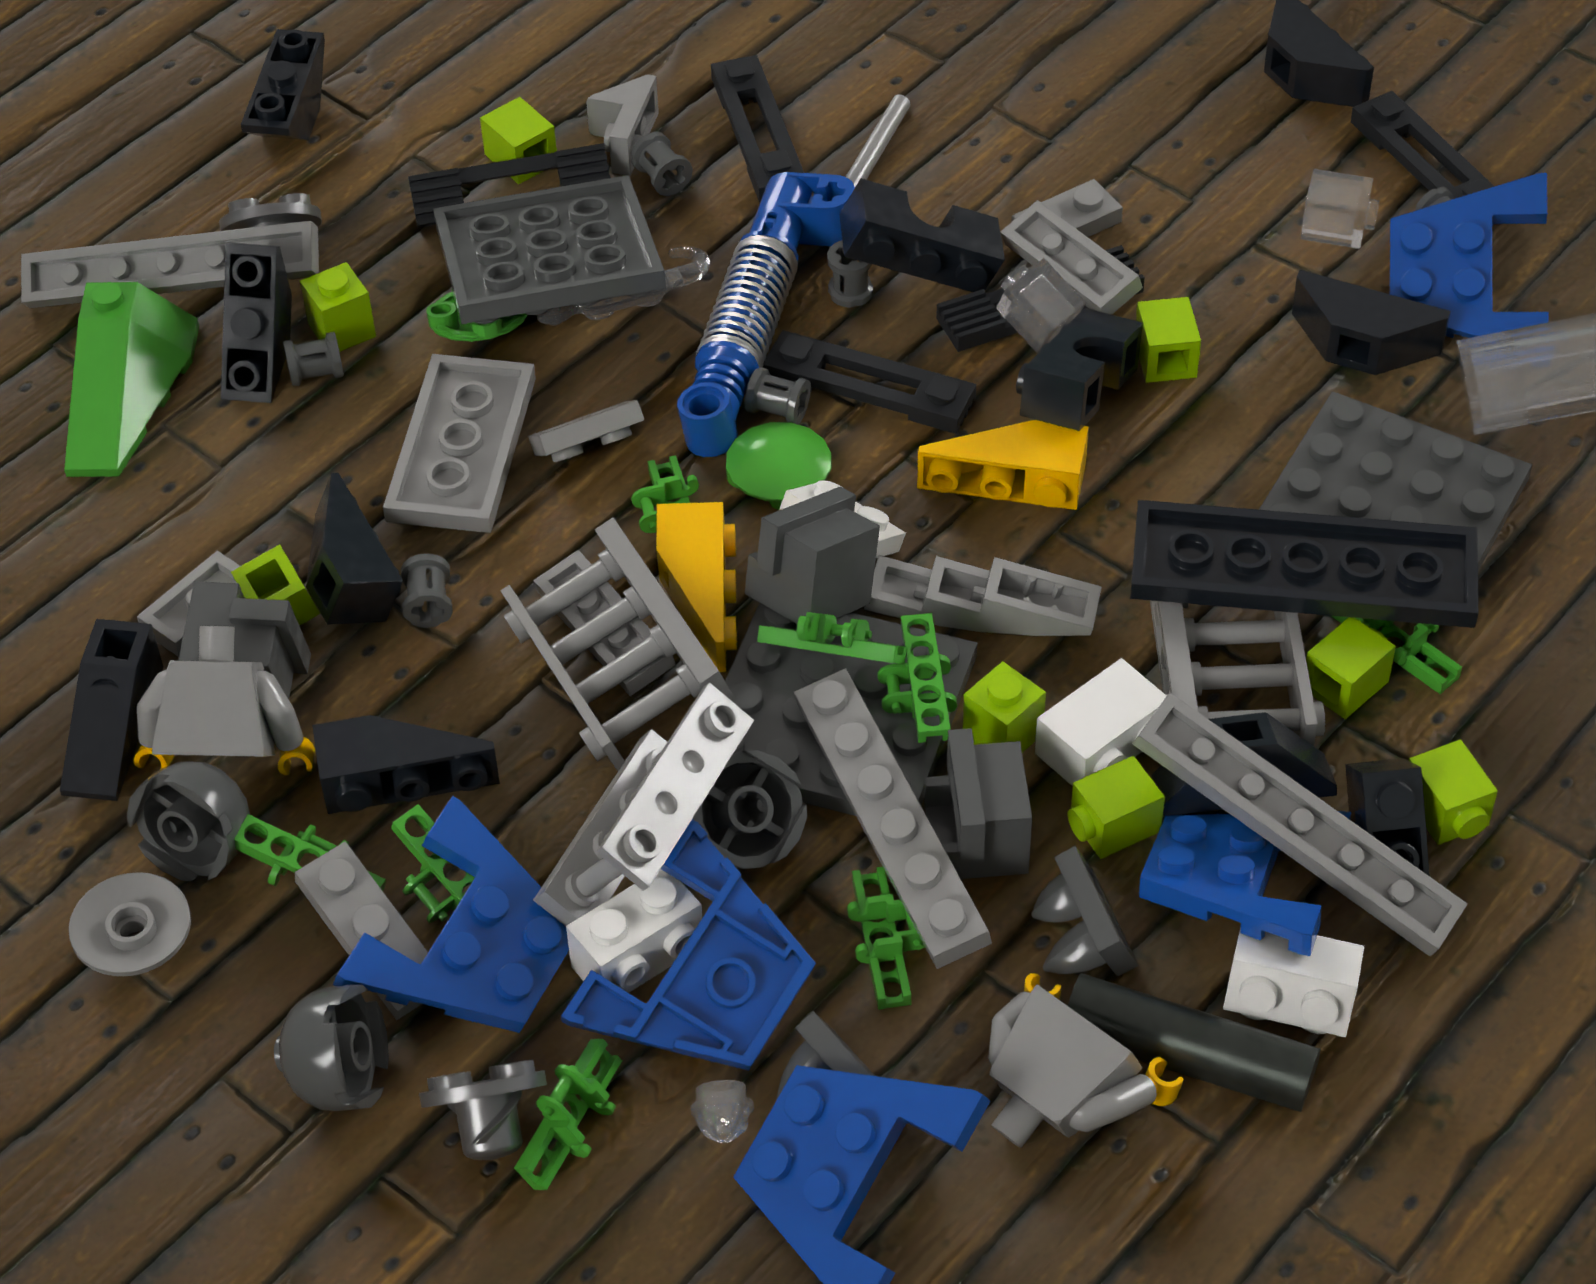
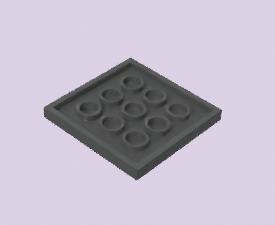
(548, 250)
(1397, 469)
(765, 684)

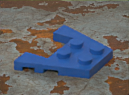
(1446, 254)
(1223, 869)
(494, 947)
(724, 984)
(827, 1149)

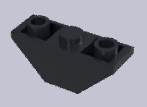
(1313, 59)
(288, 87)
(254, 321)
(1366, 326)
(1270, 741)

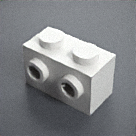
(1097, 722)
(634, 932)
(1294, 987)

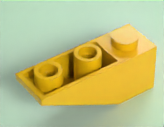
(1010, 463)
(693, 571)

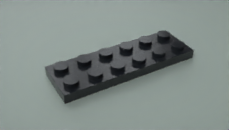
(1306, 563)

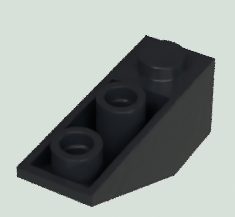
(347, 564)
(104, 726)
(391, 761)

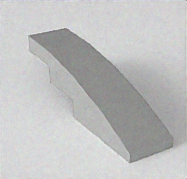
(1000, 600)

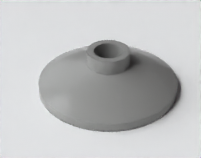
(128, 906)

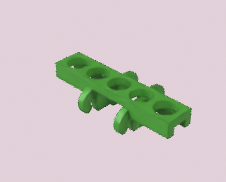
(662, 491)
(818, 630)
(1416, 644)
(911, 672)
(293, 847)
(431, 866)
(884, 948)
(562, 1124)

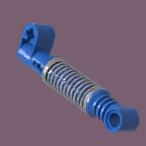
(754, 300)

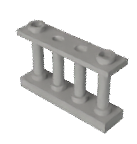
(641, 600)
(1186, 679)
(645, 808)

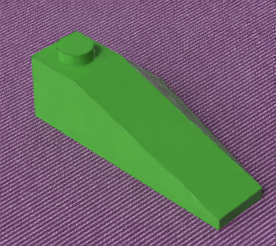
(123, 367)

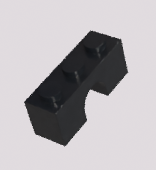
(886, 233)
(1068, 373)

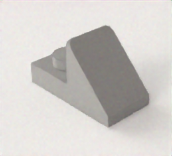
(623, 117)

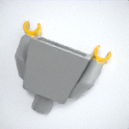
(218, 709)
(1065, 1069)

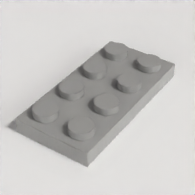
(460, 443)

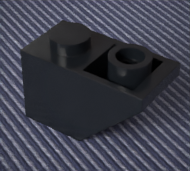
(1389, 805)

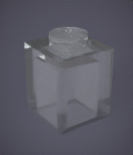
(1339, 209)
(1038, 303)

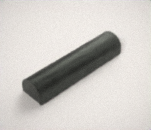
(1199, 1042)

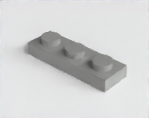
(1081, 262)
(592, 605)
(355, 904)

